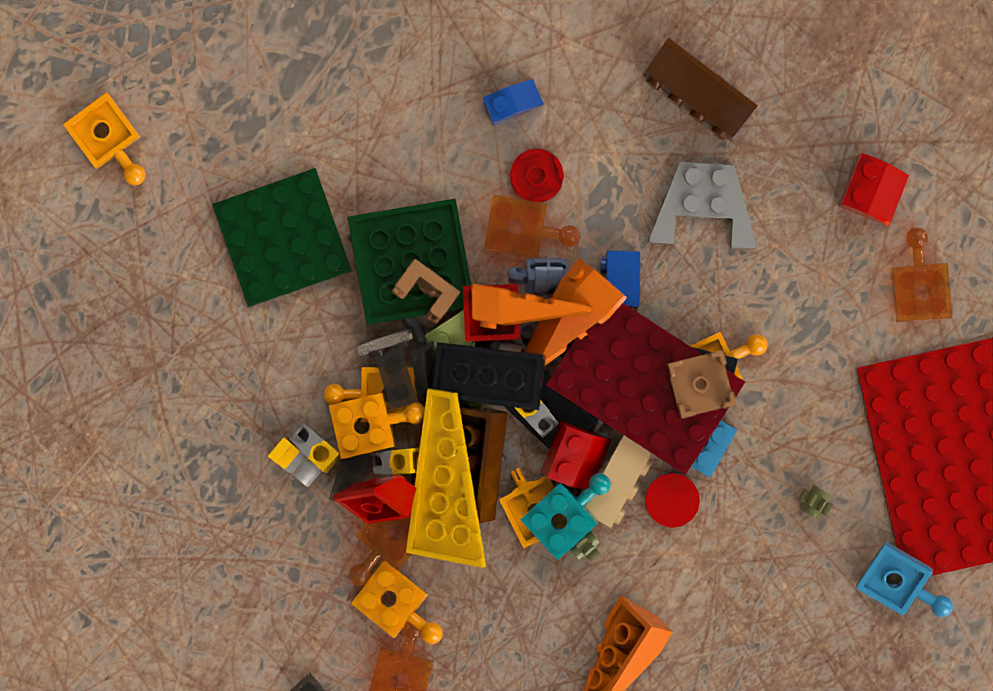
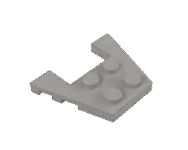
(706, 193)

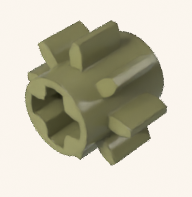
(815, 502)
(586, 547)

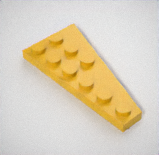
(444, 505)

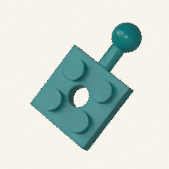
(564, 502)

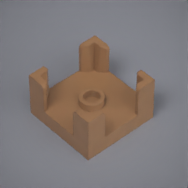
(431, 285)
(700, 384)

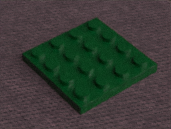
(282, 237)
(389, 243)

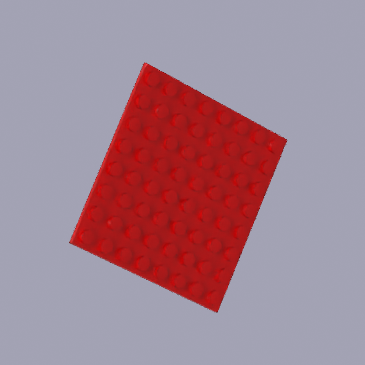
(936, 451)

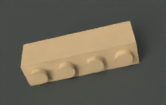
(623, 470)

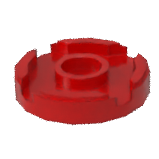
(536, 175)
(672, 500)

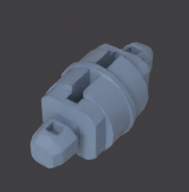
(539, 274)

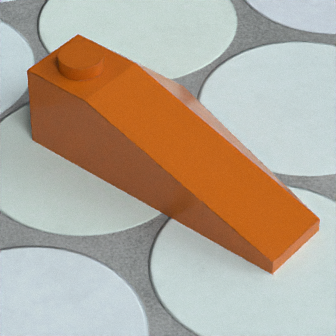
(578, 286)
(505, 307)
(629, 646)

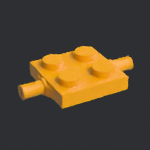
(522, 500)

